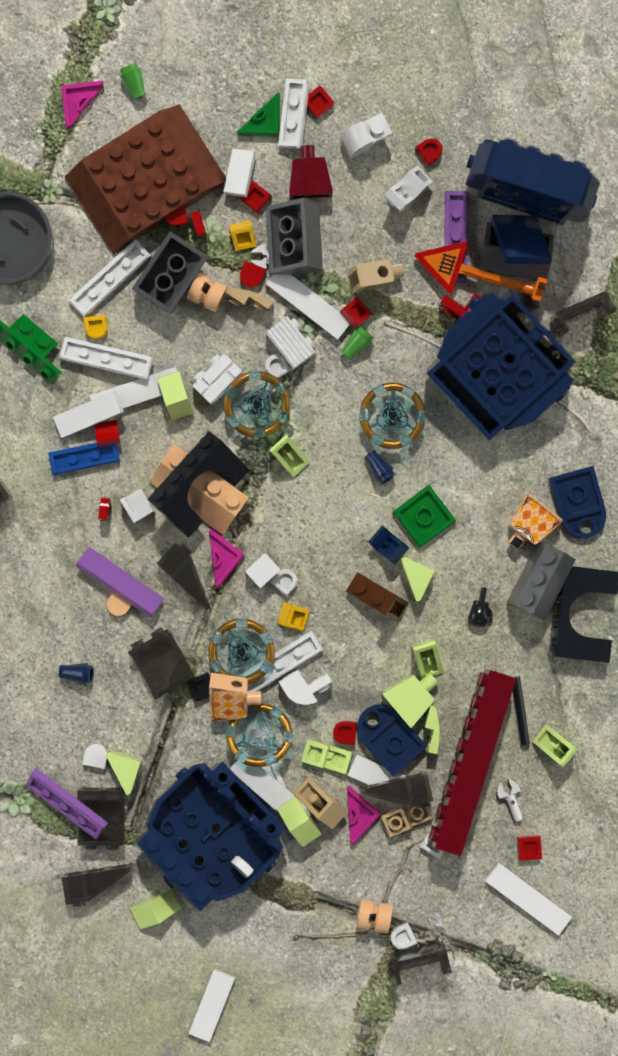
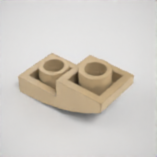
(241, 297)
(404, 818)

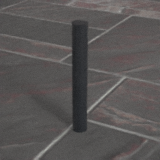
(520, 711)

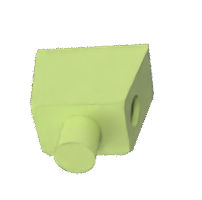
(411, 697)

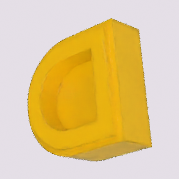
(96, 326)

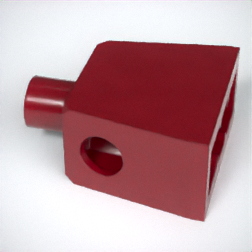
(309, 176)

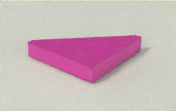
(77, 98)
(224, 557)
(361, 814)

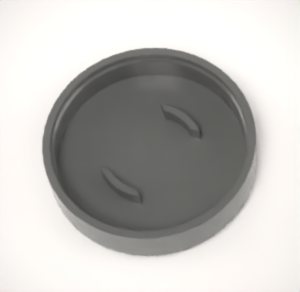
(24, 238)

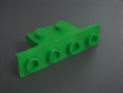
(31, 345)

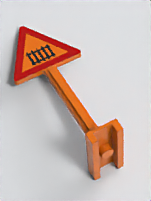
(446, 265)

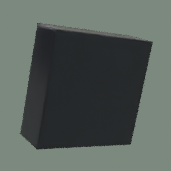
(200, 686)

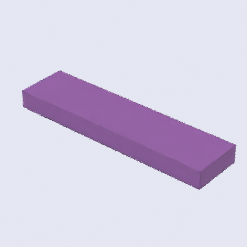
(456, 222)
(119, 582)
(66, 804)

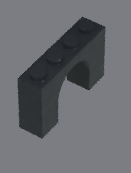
(172, 494)
(568, 642)

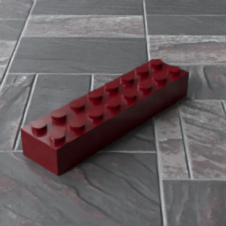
(472, 761)

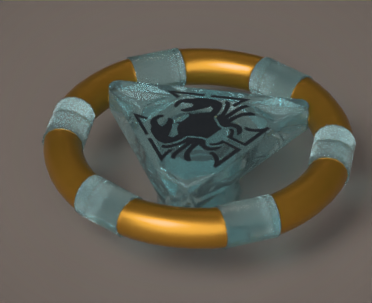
(256, 404)
(392, 415)
(241, 650)
(260, 736)

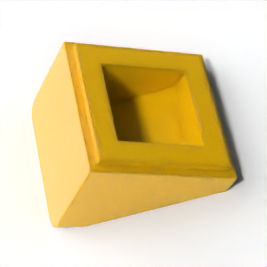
(242, 235)
(293, 616)

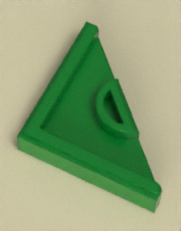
(265, 121)

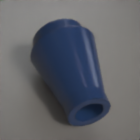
(380, 468)
(77, 673)

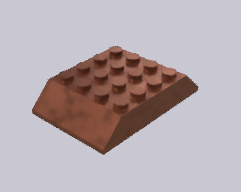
(145, 177)

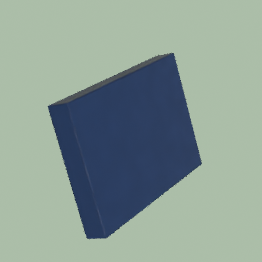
(520, 239)

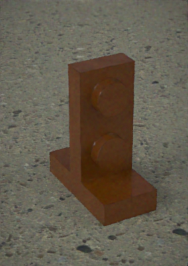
(377, 597)

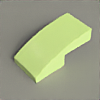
(432, 722)
(327, 756)

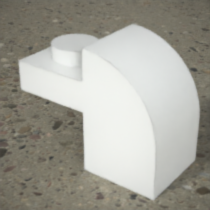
(365, 134)
(408, 189)
(301, 692)

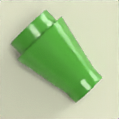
(133, 79)
(357, 342)

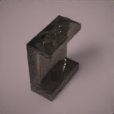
(601, 303)
(161, 662)
(110, 806)
(417, 957)

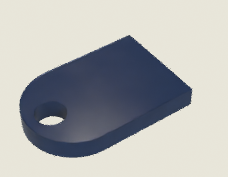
(579, 499)
(390, 739)

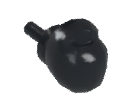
(480, 612)

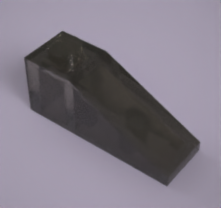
(183, 570)
(405, 790)
(85, 885)

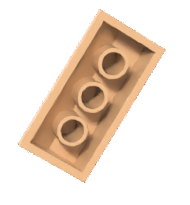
(208, 495)

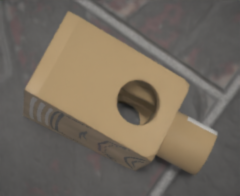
(365, 276)

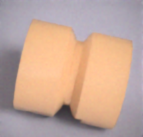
(215, 294)
(382, 917)

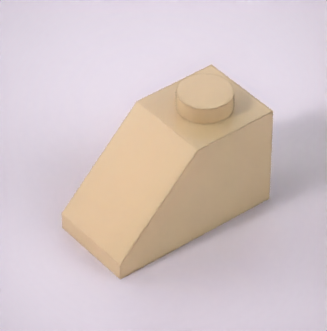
(320, 803)

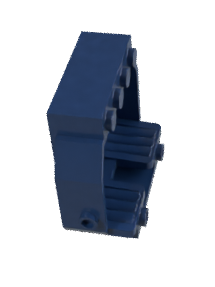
(532, 181)
(481, 342)
(187, 814)

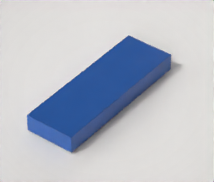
(82, 458)

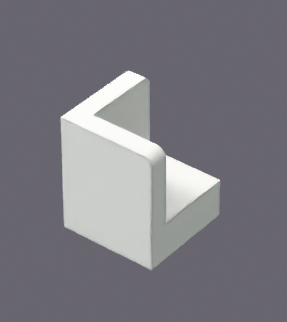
(137, 505)
(262, 570)

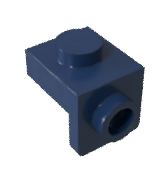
(388, 545)

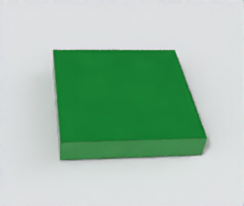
(424, 516)

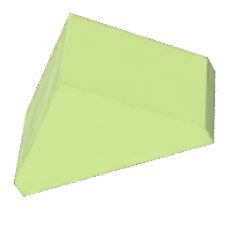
(175, 395)
(289, 455)
(417, 576)
(427, 658)
(554, 745)
(125, 768)
(298, 821)
(155, 909)

